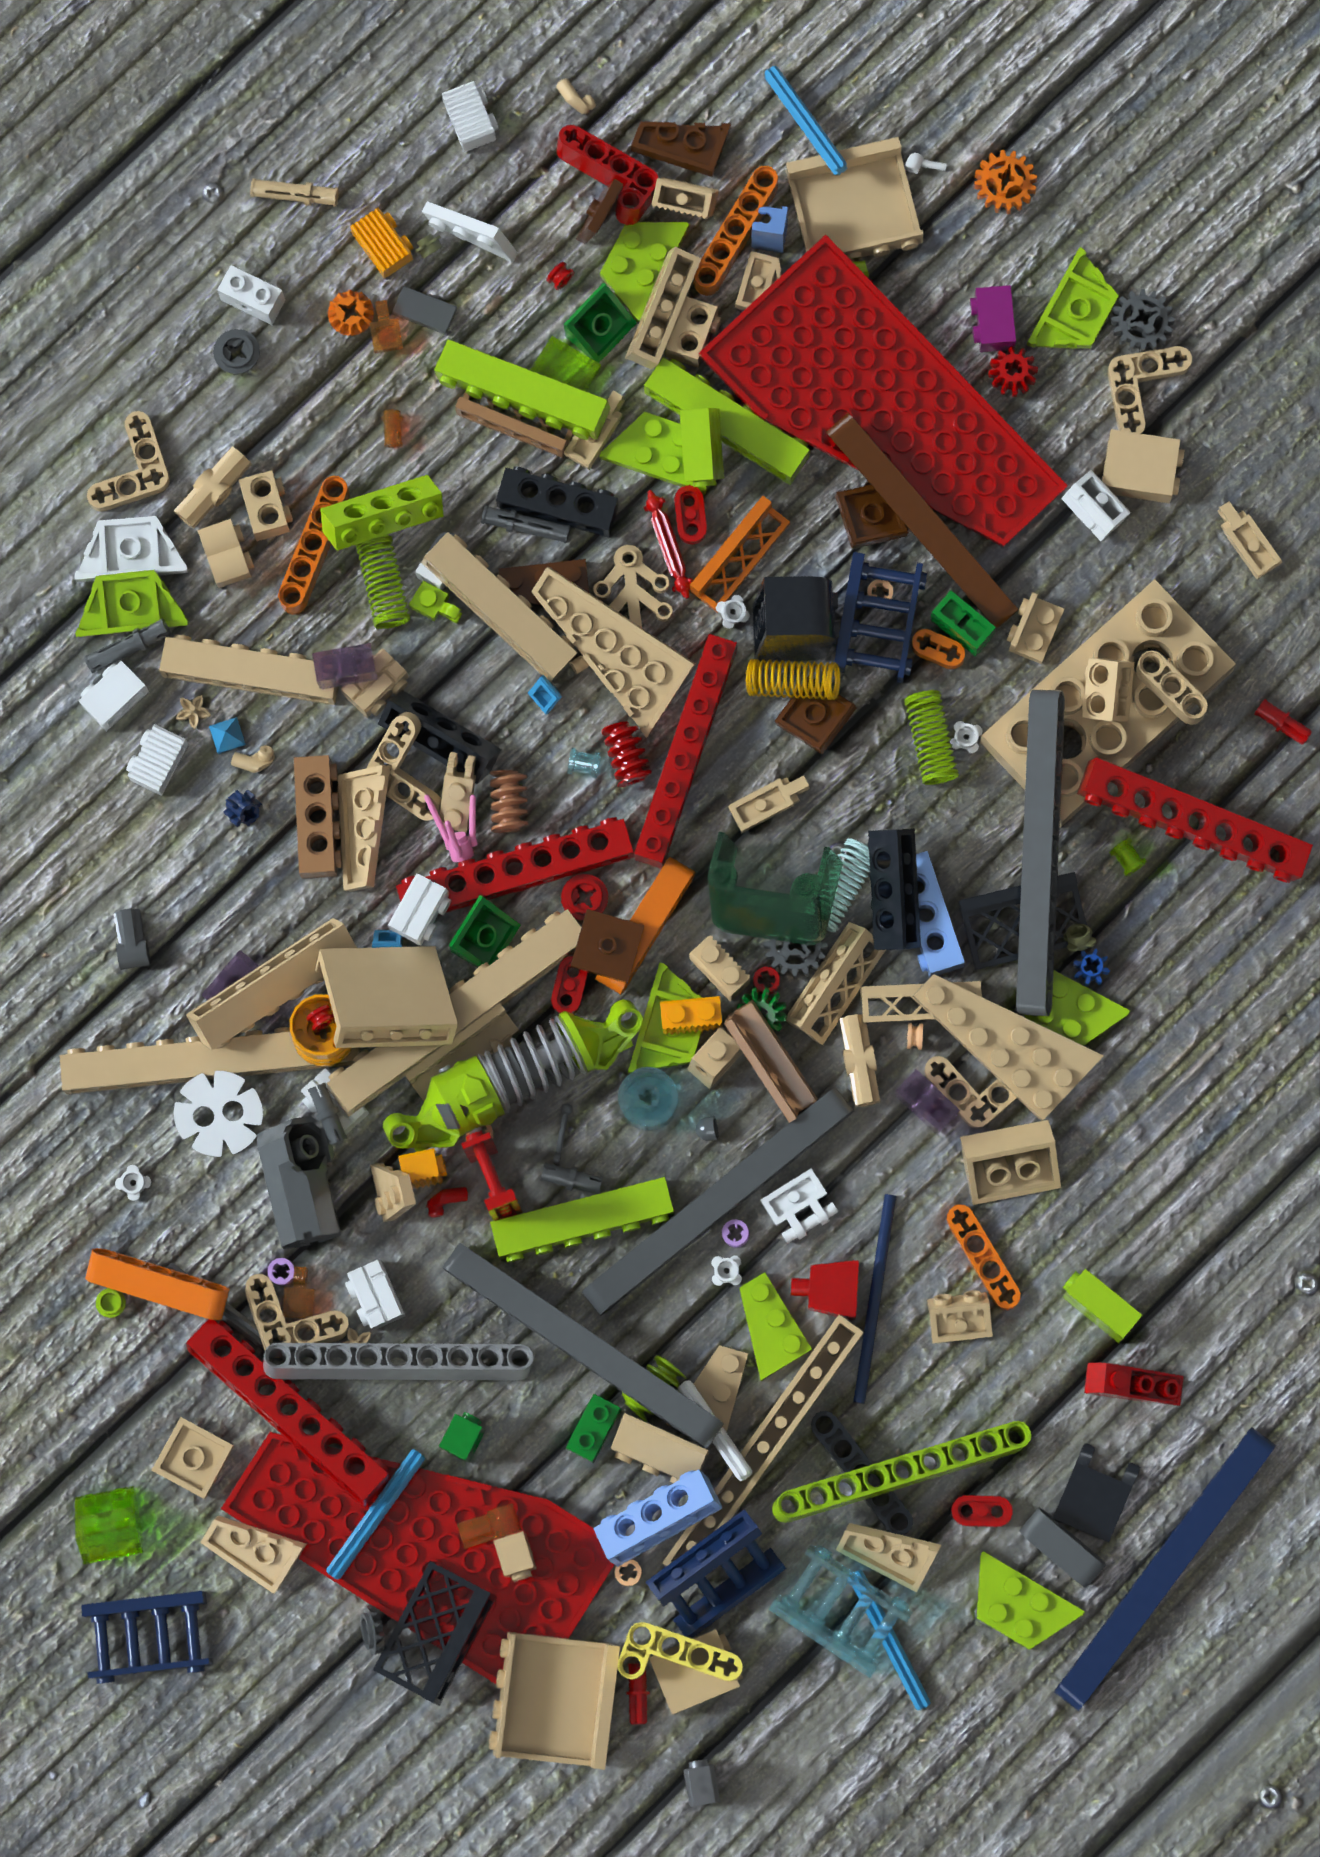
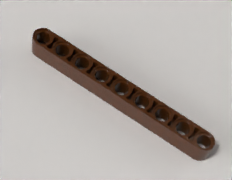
(922, 520)

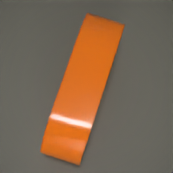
(935, 655)

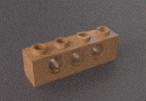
(306, 772)

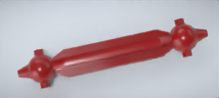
(668, 544)

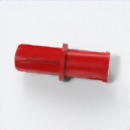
(1283, 722)
(637, 1696)

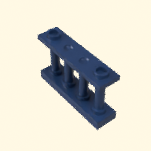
(856, 599)
(703, 1559)
(129, 1612)

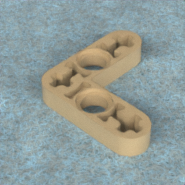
(1137, 374)
(146, 469)
(396, 774)
(972, 1098)
(289, 1332)

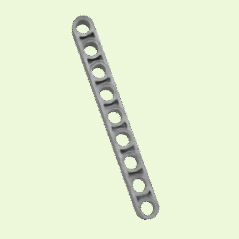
(385, 1370)

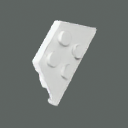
(129, 547)

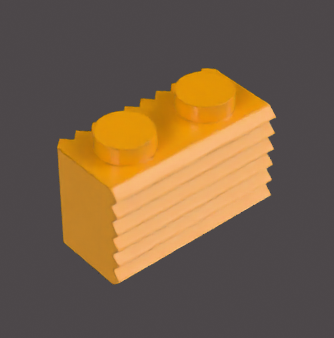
(382, 243)
(691, 1015)
(423, 1167)

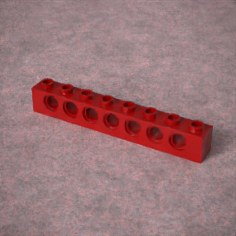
(685, 751)
(1292, 851)
(532, 875)
(362, 1486)

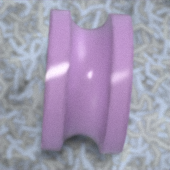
(744, 1233)
(280, 1280)

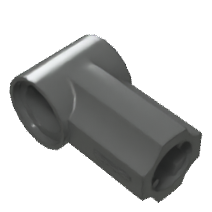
(132, 946)

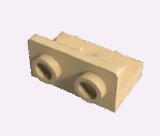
(1035, 629)
(959, 1317)

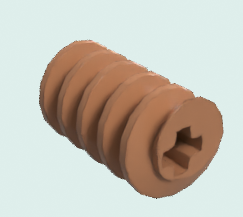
(507, 801)

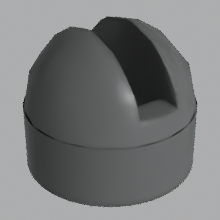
(707, 1129)

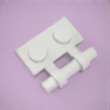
(795, 1197)

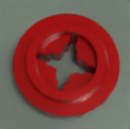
(586, 883)

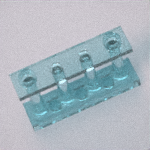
(839, 1640)

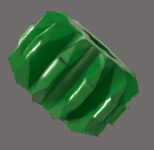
(774, 1014)

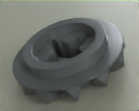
(234, 339)
(372, 1630)

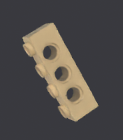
(663, 308)

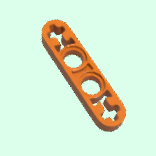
(978, 1259)

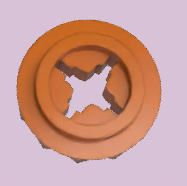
(355, 324)

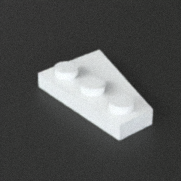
(471, 230)

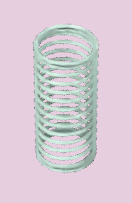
(861, 852)

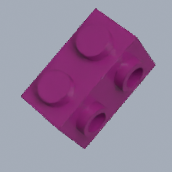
(994, 318)

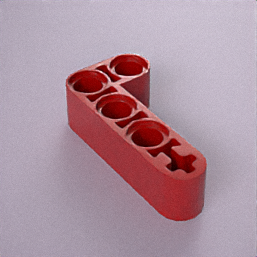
(577, 149)

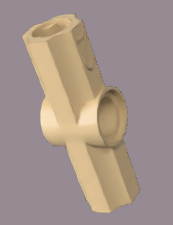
(212, 487)
(859, 1060)

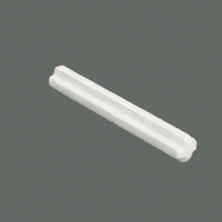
(722, 1440)

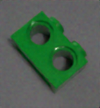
(963, 623)
(593, 1428)
(463, 1436)

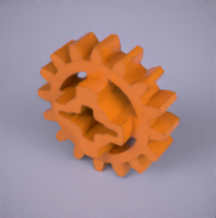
(995, 177)

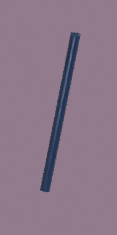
(874, 1299)

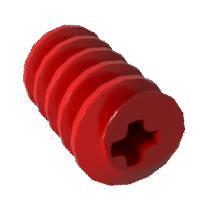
(625, 753)

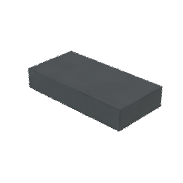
(424, 310)

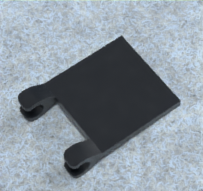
(1094, 1499)

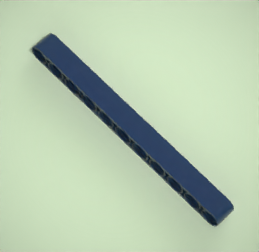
(1164, 1569)

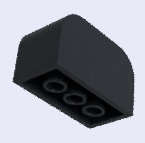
(794, 619)

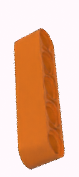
(735, 243)
(306, 557)
(654, 912)
(157, 1284)

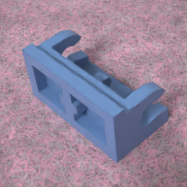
(771, 235)

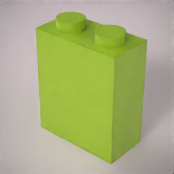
(702, 446)
(1100, 1304)

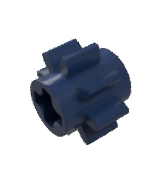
(242, 808)

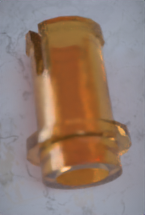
(392, 428)

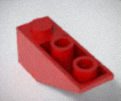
(1133, 1384)

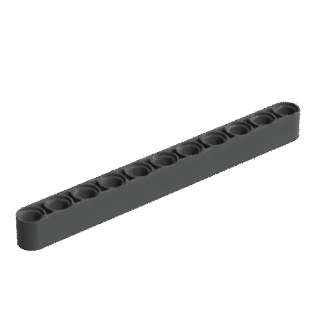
(1040, 852)
(717, 1201)
(583, 1346)

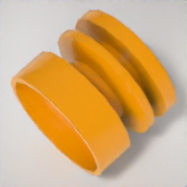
(309, 1043)

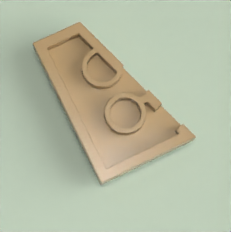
(393, 1191)
(721, 1381)
(253, 1551)
(889, 1553)

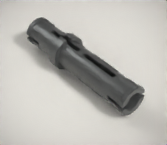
(525, 524)
(138, 640)

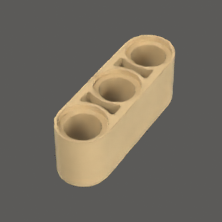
(1168, 673)

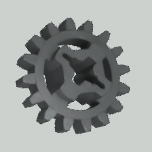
(1153, 315)
(785, 955)

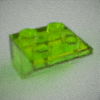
(108, 1525)

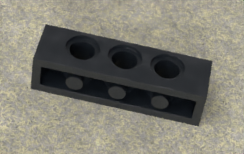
(597, 521)
(442, 735)
(894, 889)

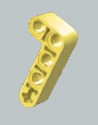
(683, 1656)

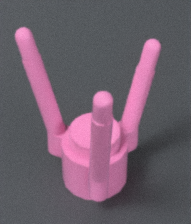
(457, 843)

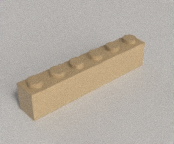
(498, 606)
(243, 669)
(266, 987)

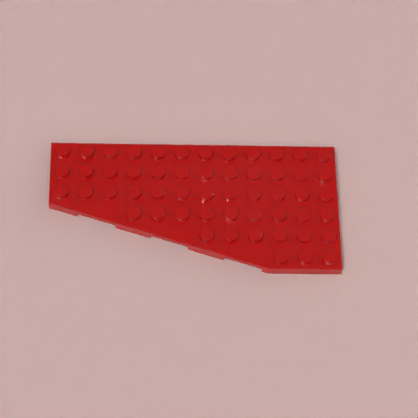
(838, 346)
(299, 1501)

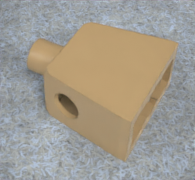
(715, 1057)

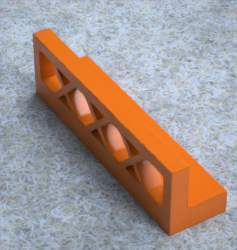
(730, 548)

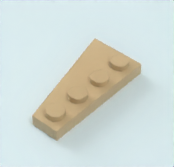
(361, 820)

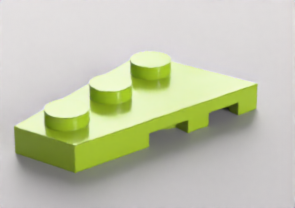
(771, 1327)

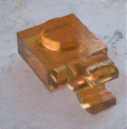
(385, 332)
(299, 1300)

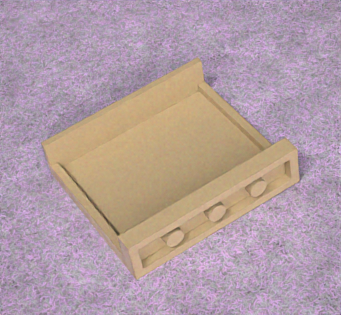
(863, 208)
(387, 996)
(555, 1699)

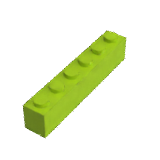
(522, 390)
(739, 425)
(581, 1219)

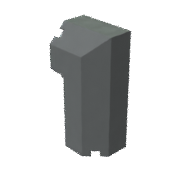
(297, 1181)

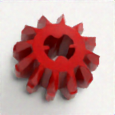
(1006, 363)

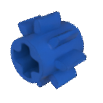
(1089, 975)

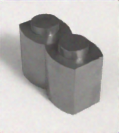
(701, 1783)

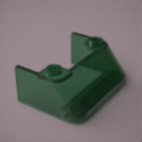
(772, 915)

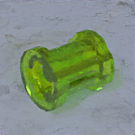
(1128, 857)

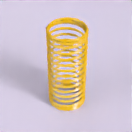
(755, 675)

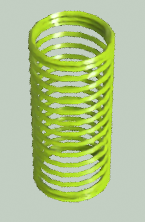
(378, 620)
(945, 773)

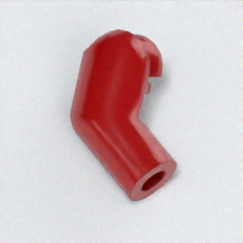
(443, 1197)

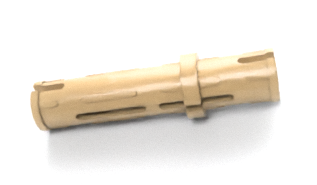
(294, 192)

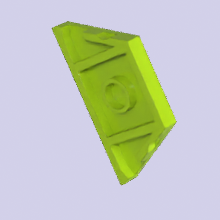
(638, 260)
(1076, 308)
(651, 448)
(127, 603)
(1079, 1011)
(653, 1046)
(1019, 1605)

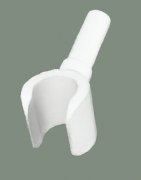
(916, 160)

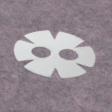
(233, 1132)

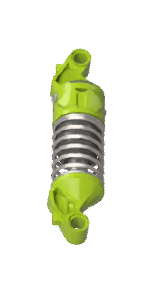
(484, 1088)

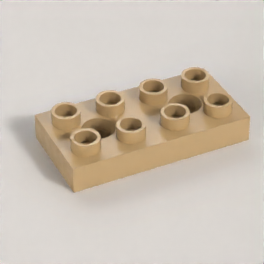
(1145, 622)

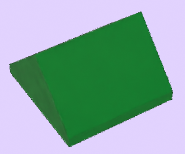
(599, 324)
(483, 933)

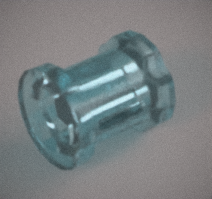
(584, 763)

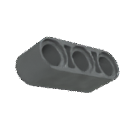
(1062, 1547)

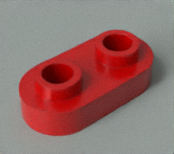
(691, 515)
(568, 986)
(981, 1511)

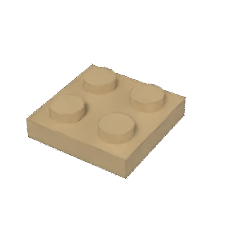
(193, 1458)

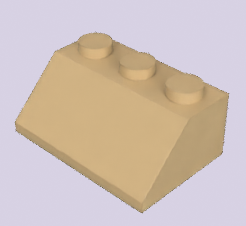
(1010, 1162)
(656, 1449)

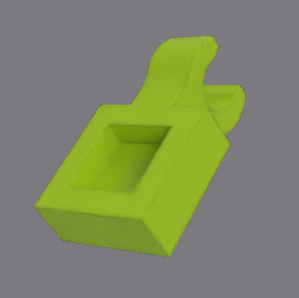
(432, 601)

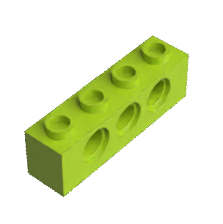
(382, 512)

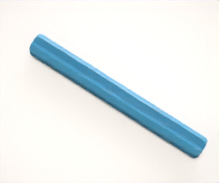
(805, 120)
(375, 1514)
(897, 1655)

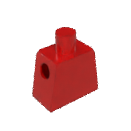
(830, 1288)

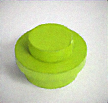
(110, 1303)

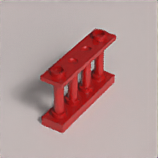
(501, 1202)

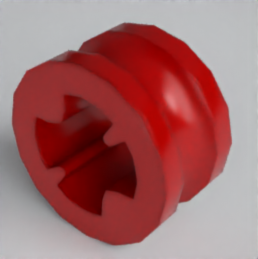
(560, 276)
(772, 973)
(321, 1018)

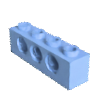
(950, 955)
(674, 1519)

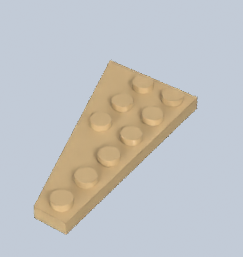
(624, 656)
(1021, 1054)

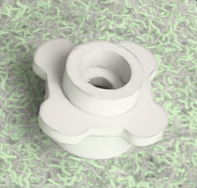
(740, 615)
(966, 729)
(133, 1174)
(720, 1264)

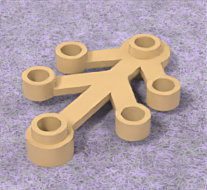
(632, 592)

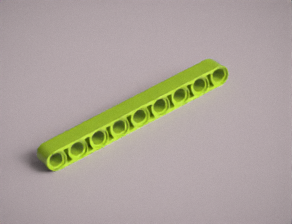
(891, 1481)

